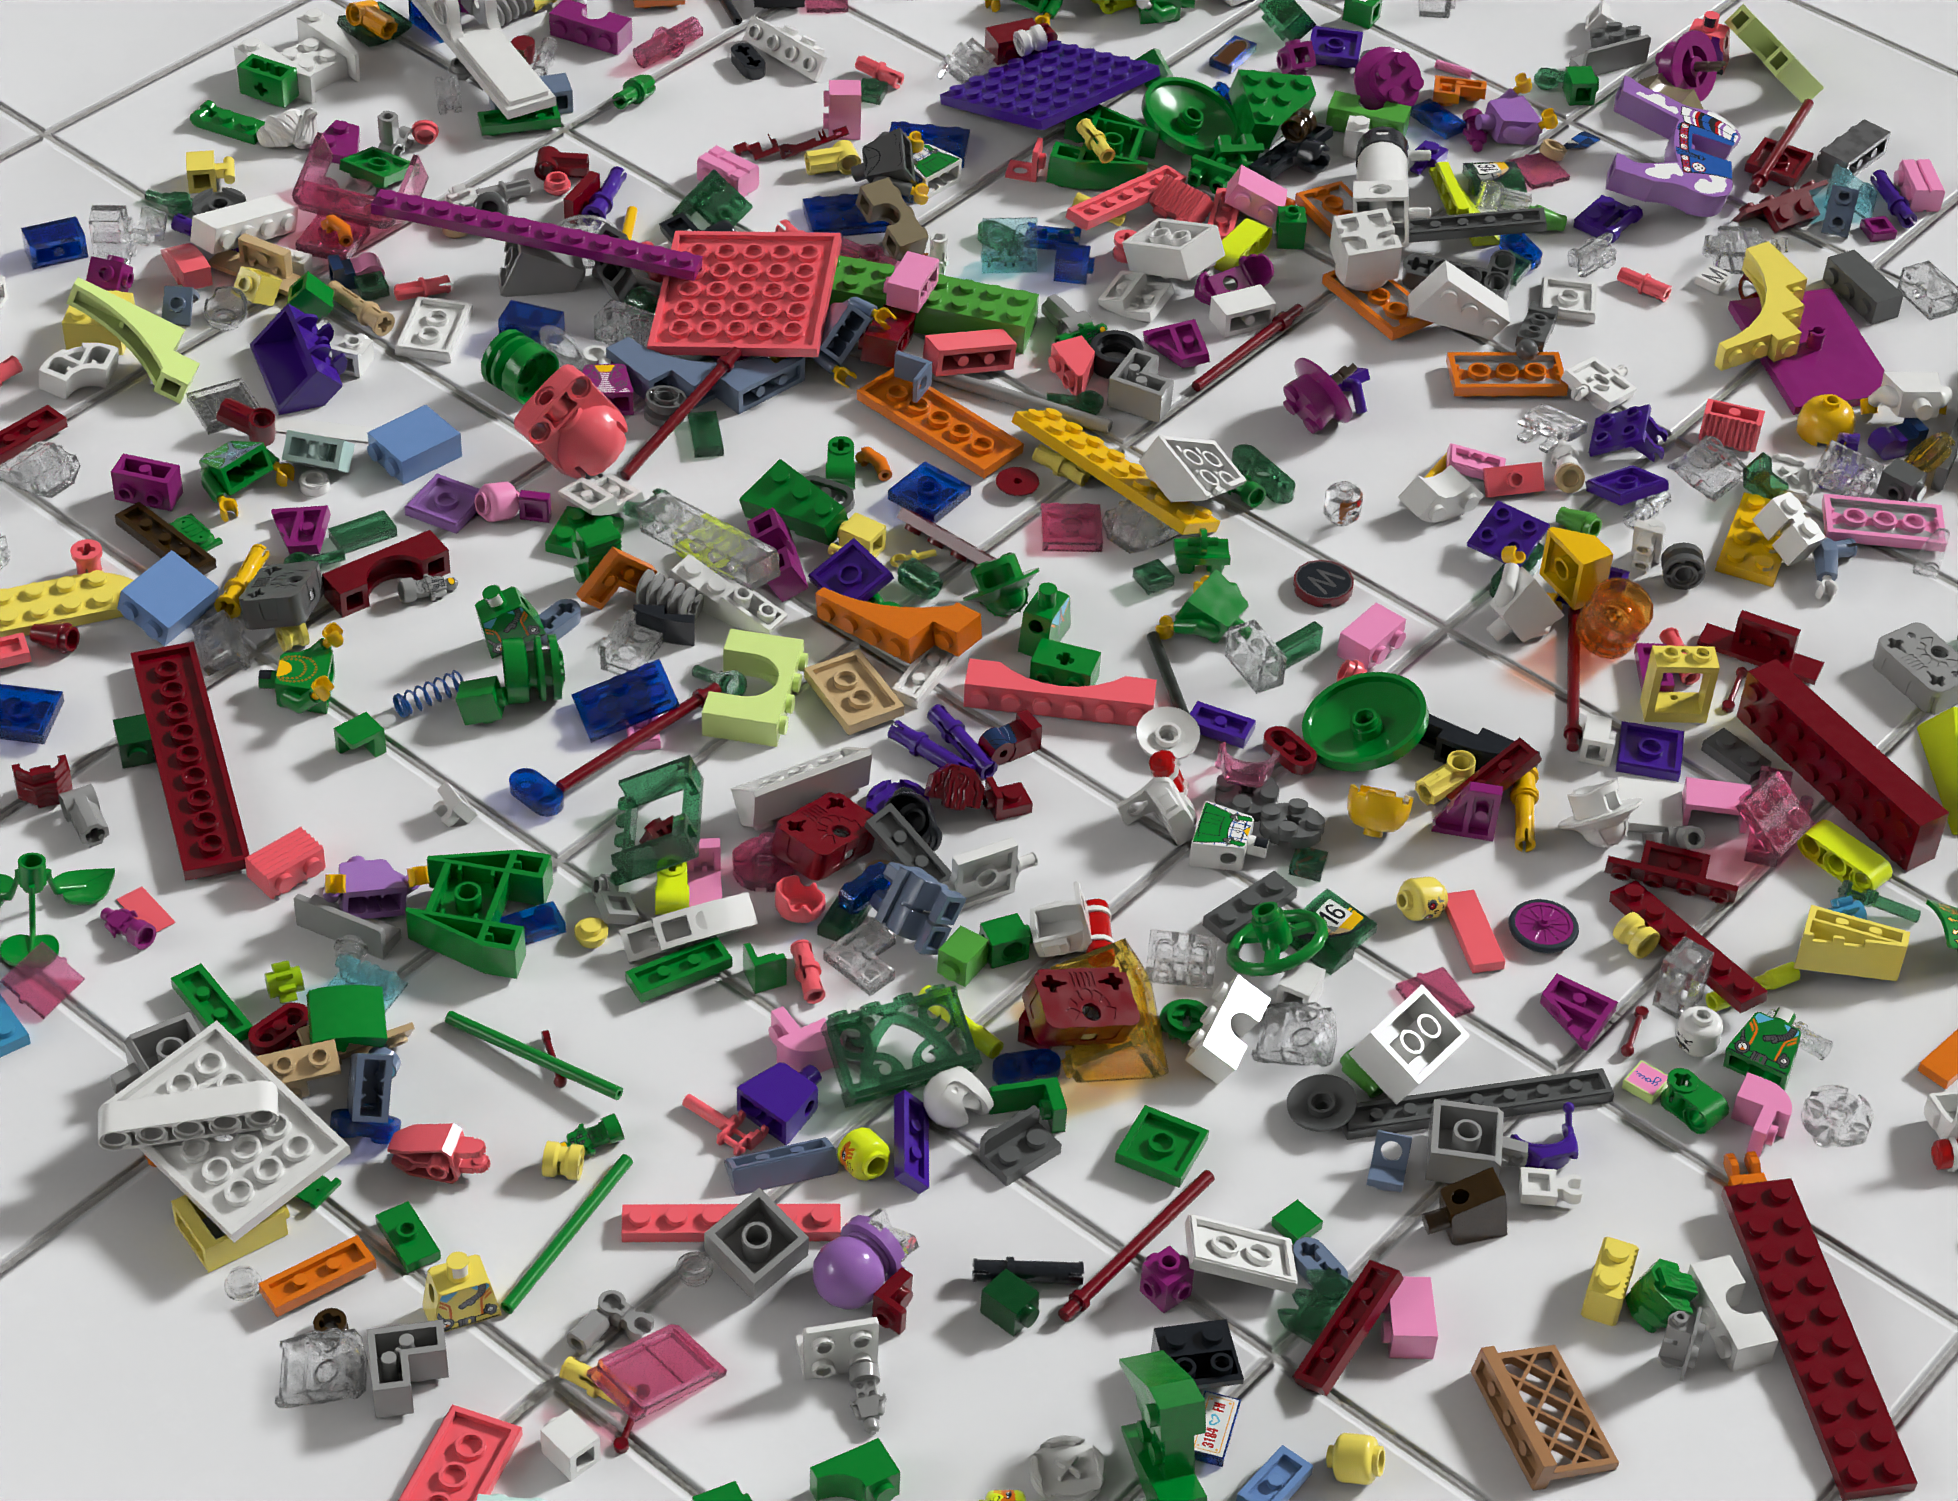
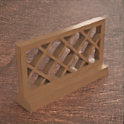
(1518, 1418)

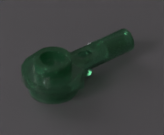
(1548, 78)
(176, 201)
(1086, 401)
(323, 559)
(731, 681)

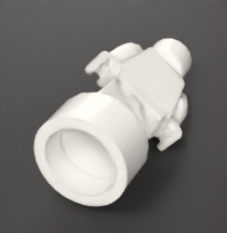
(1564, 454)

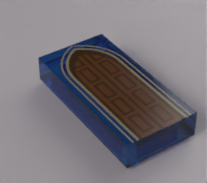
(1232, 54)

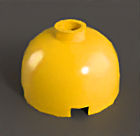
(1824, 419)
(1377, 809)

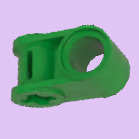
(840, 461)
(1693, 1104)

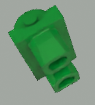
(1242, 153)
(1210, 172)
(1201, 551)

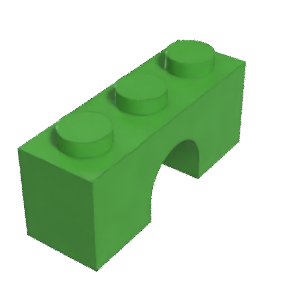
(1347, 104)

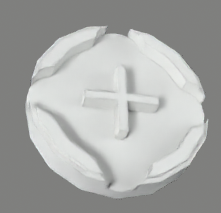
(1797, 477)
(1067, 1469)

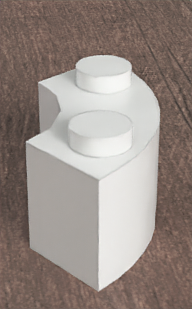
(77, 368)
(1441, 496)

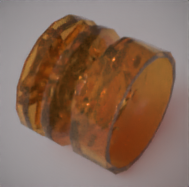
(1614, 618)

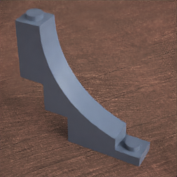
(740, 389)

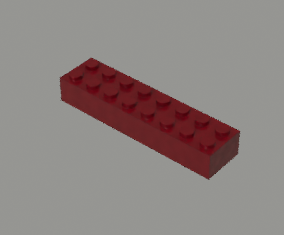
(1842, 765)

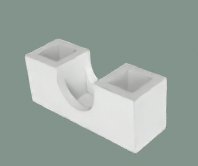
(1214, 1046)
(1738, 1337)

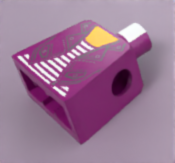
(613, 383)

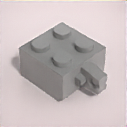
(152, 1045)
(1467, 1141)

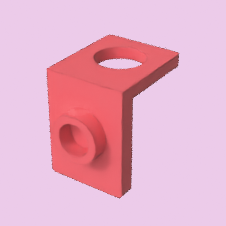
(1033, 168)

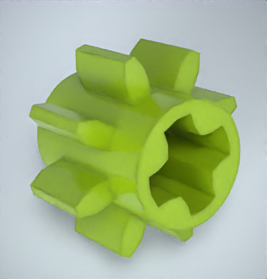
(284, 982)

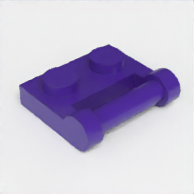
(1602, 213)

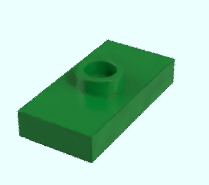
(408, 1237)

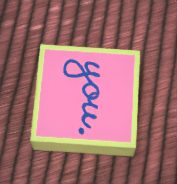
(1645, 1082)

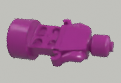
(1473, 136)
(122, 921)

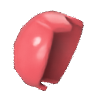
(798, 902)

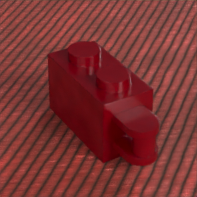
(1000, 38)

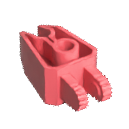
(437, 1152)

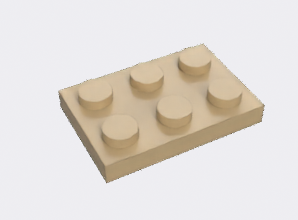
(854, 691)

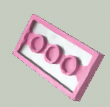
(1880, 521)

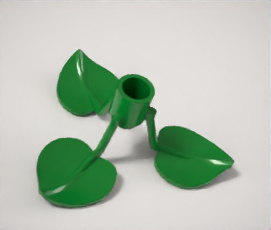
(77, 887)

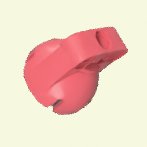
(573, 424)

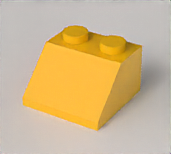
(1574, 564)

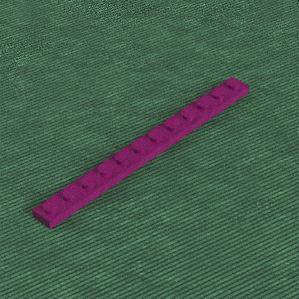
(537, 234)

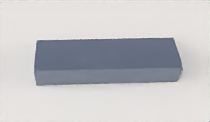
(782, 1165)

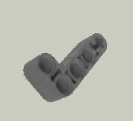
(1419, 267)

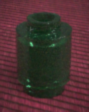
(919, 578)

